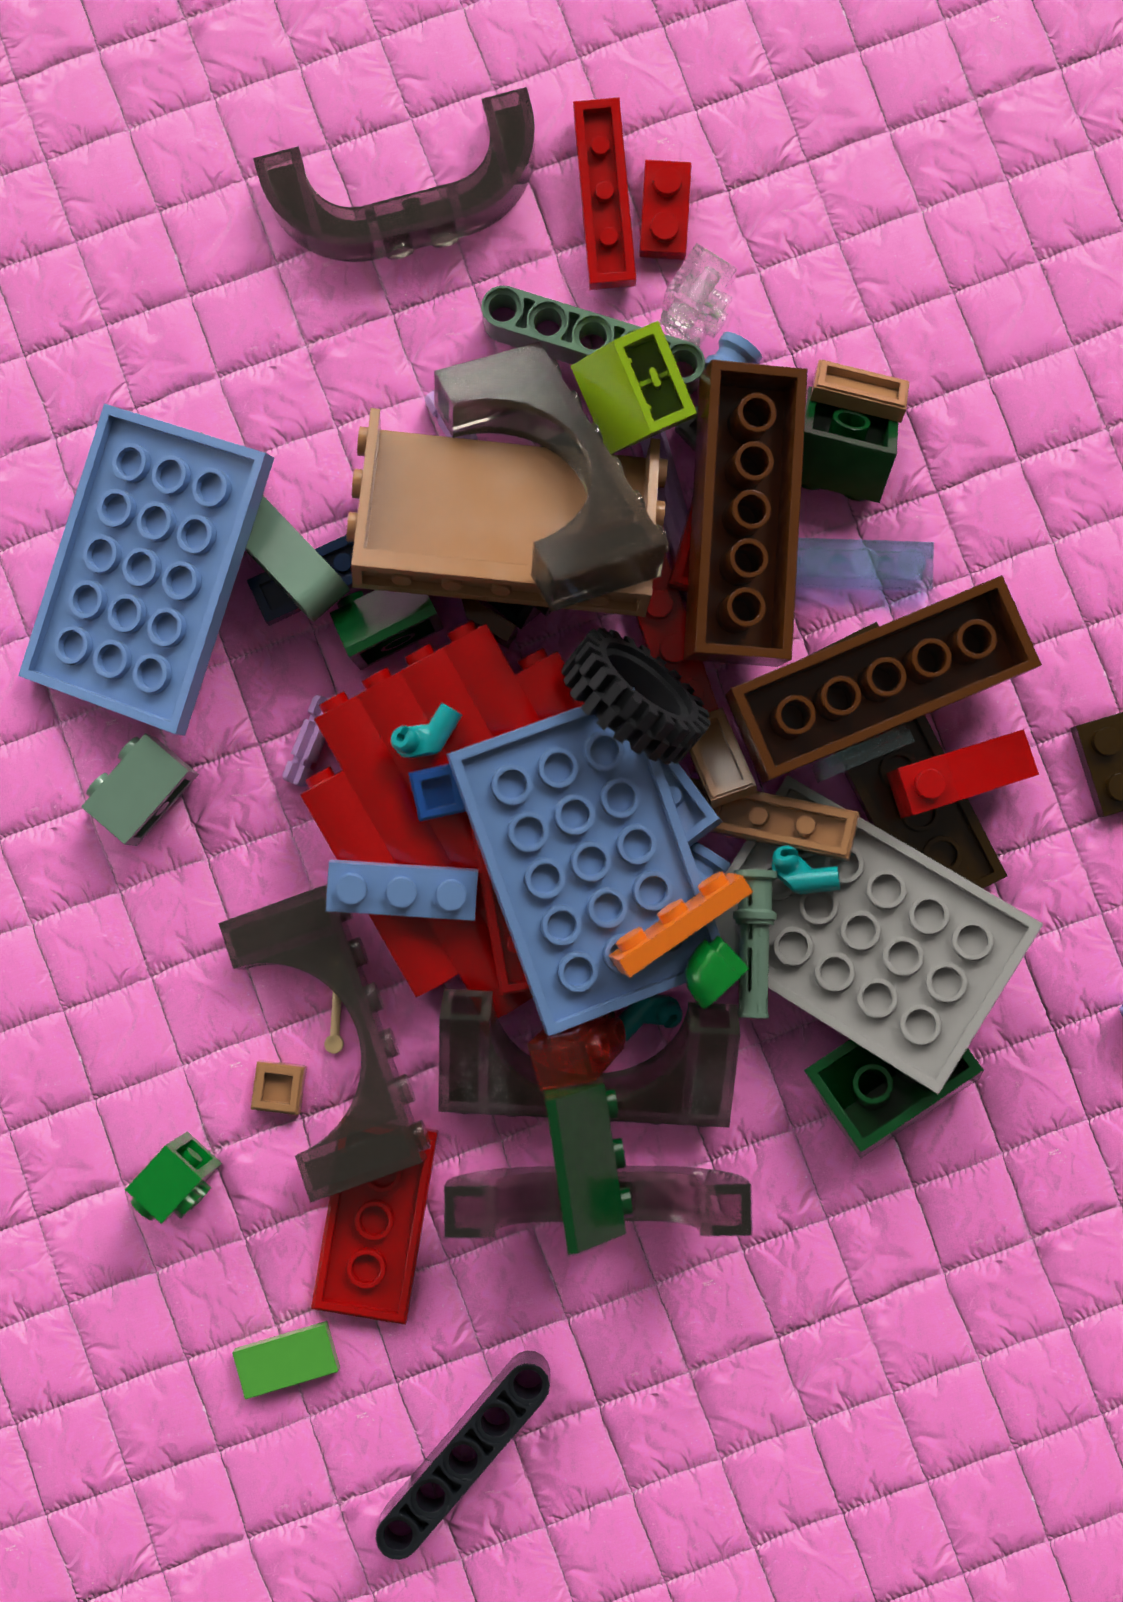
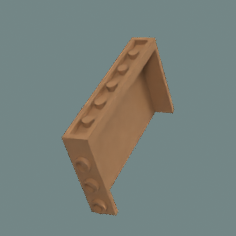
(466, 514)

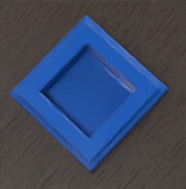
(435, 792)

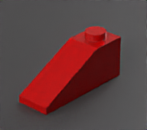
(962, 773)

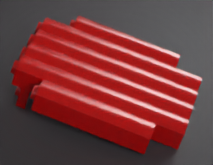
(370, 803)

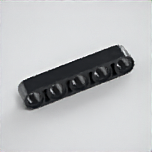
(455, 1475)

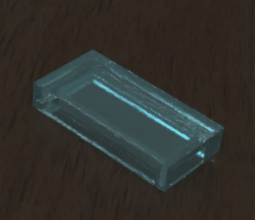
(862, 753)

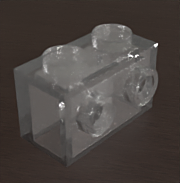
(698, 297)

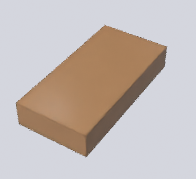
(860, 390)
(721, 763)

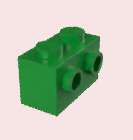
(173, 1179)

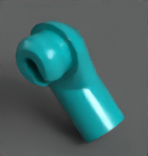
(426, 738)
(800, 876)
(652, 1010)

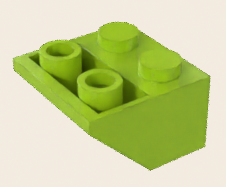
(634, 388)

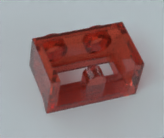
(577, 1053)

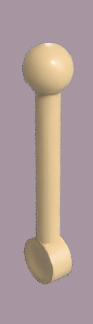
(334, 1042)

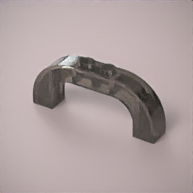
(416, 219)
(699, 1197)

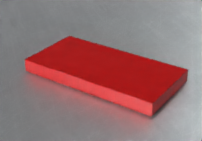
(374, 1244)

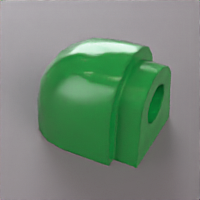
(712, 970)

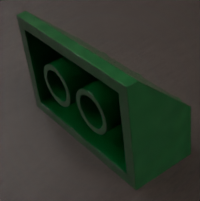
(874, 1098)
(588, 1164)

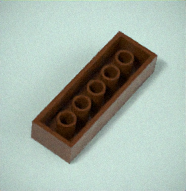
(745, 514)
(882, 679)

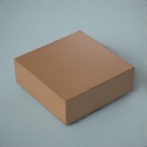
(278, 1087)

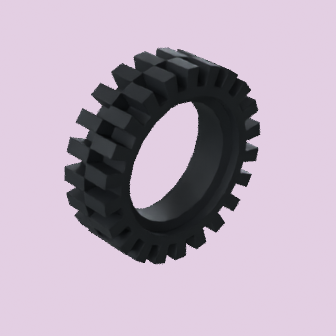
(655, 715)

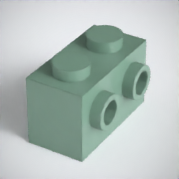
(138, 789)

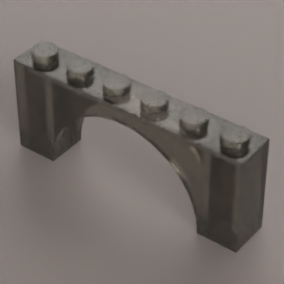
(524, 396)
(679, 1085)
(379, 1128)

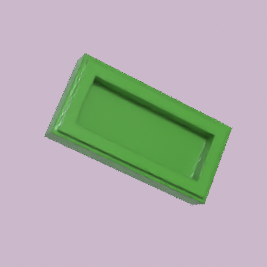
(286, 1360)

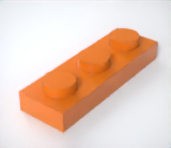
(678, 922)

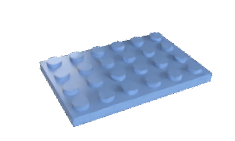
(146, 568)
(578, 857)

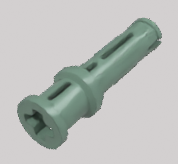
(754, 918)

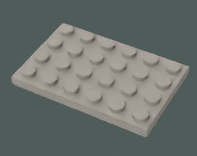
(895, 956)

